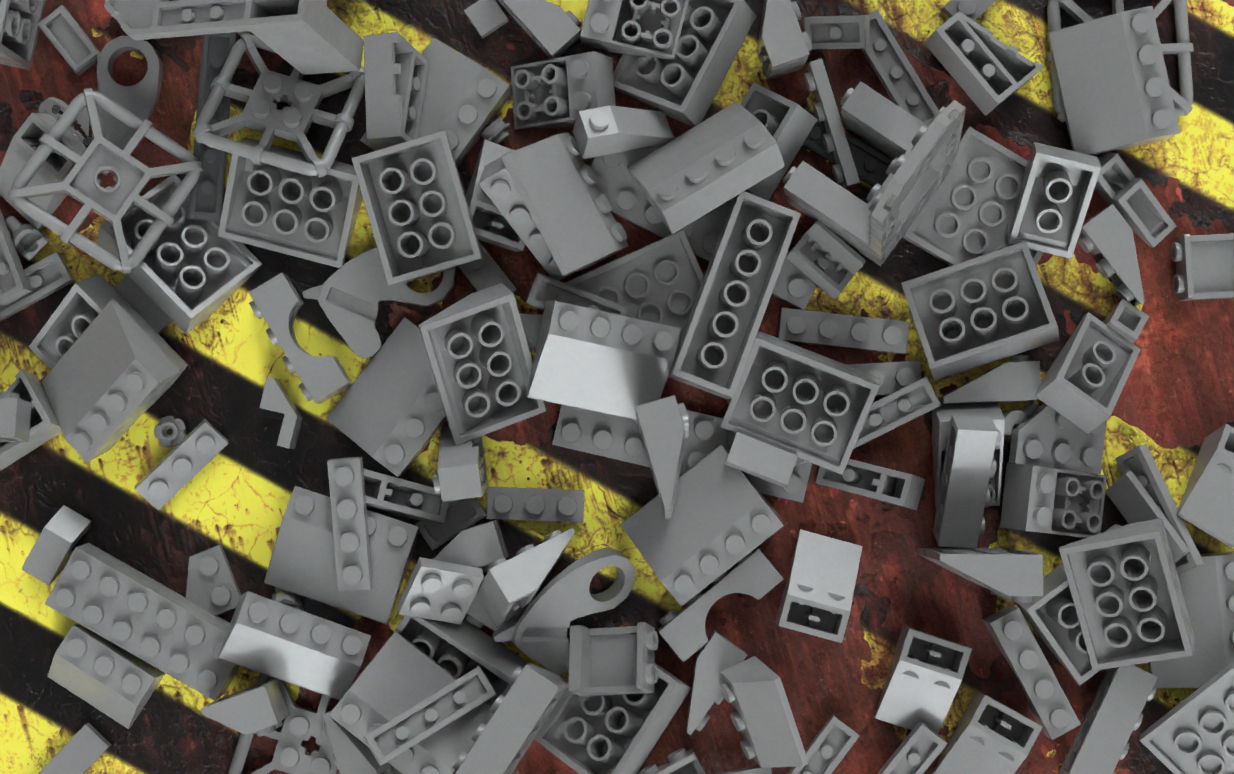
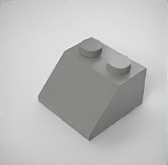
(251, 710)

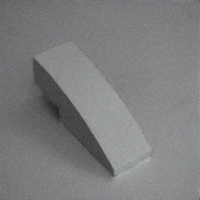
(1132, 200)

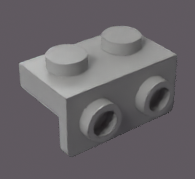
(825, 259)

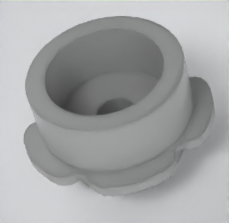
(496, 131)
(176, 425)

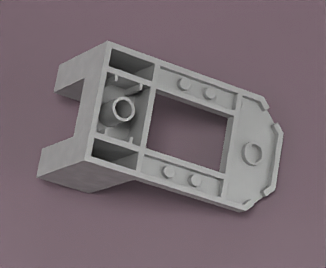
(297, 30)
(919, 165)

